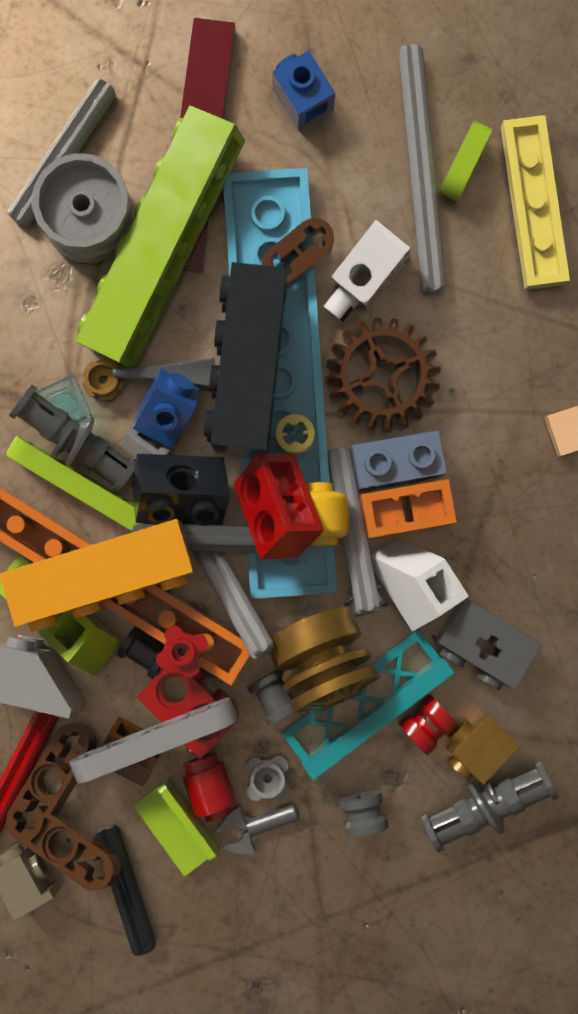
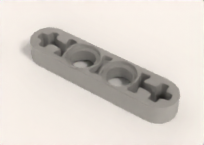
(154, 740)

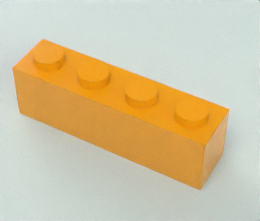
(98, 573)

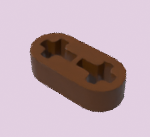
(294, 241)

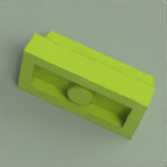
(176, 827)

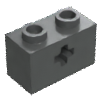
(512, 650)

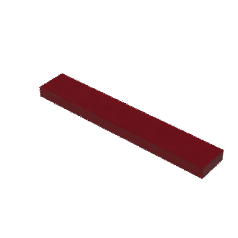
(207, 90)

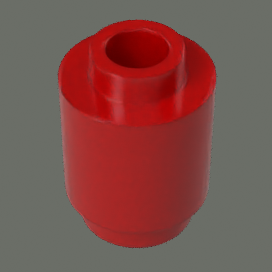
(208, 787)

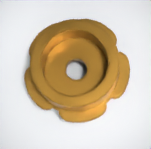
(92, 376)

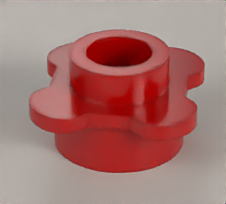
(170, 658)

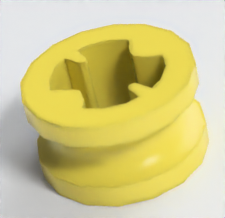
(293, 421)

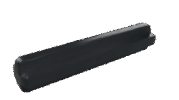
(128, 895)

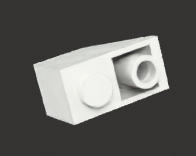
(417, 581)

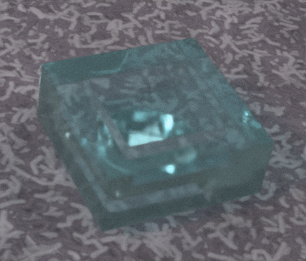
(68, 396)

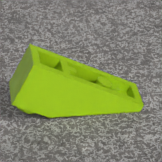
(80, 641)

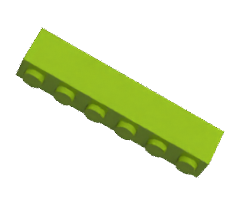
(161, 237)

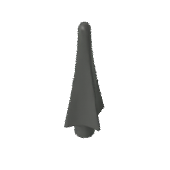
(197, 371)

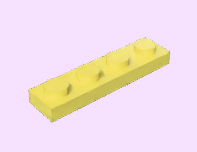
(535, 202)

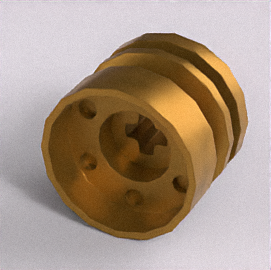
(324, 664)

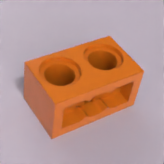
(407, 509)

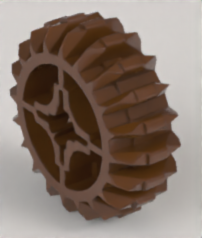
(376, 358)

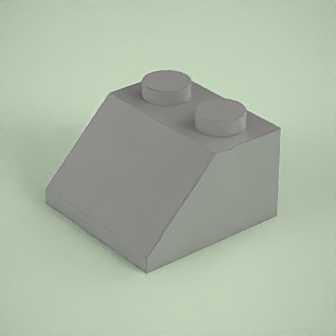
(37, 678)

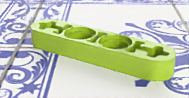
(73, 481)

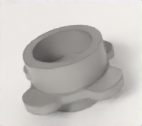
(276, 787)

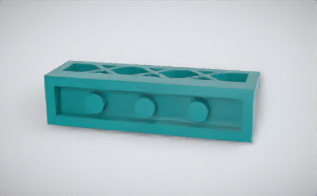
(378, 715)

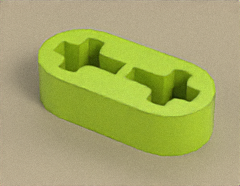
(465, 160)

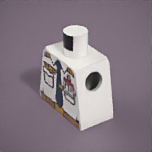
(377, 254)

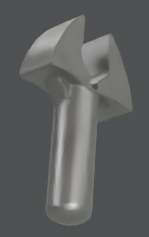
(255, 826)

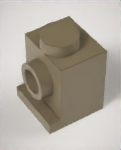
(24, 881)

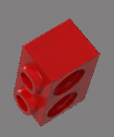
(278, 506)
(197, 696)

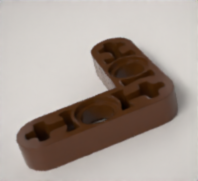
(49, 820)

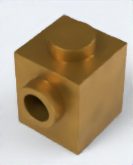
(480, 748)

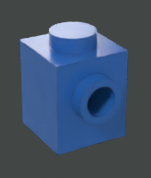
(303, 89)
(166, 407)

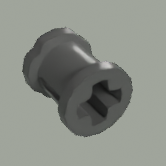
(272, 696)

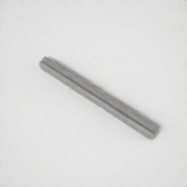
(422, 169)

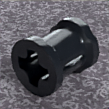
(142, 650)

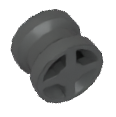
(363, 813)

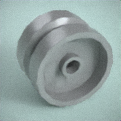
(69, 188)

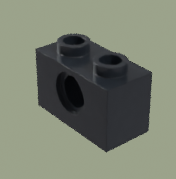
(180, 489)

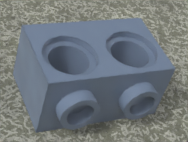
(398, 461)

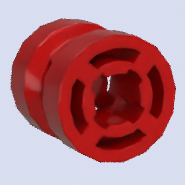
(421, 732)

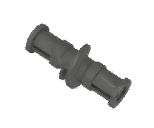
(74, 437)
(488, 807)

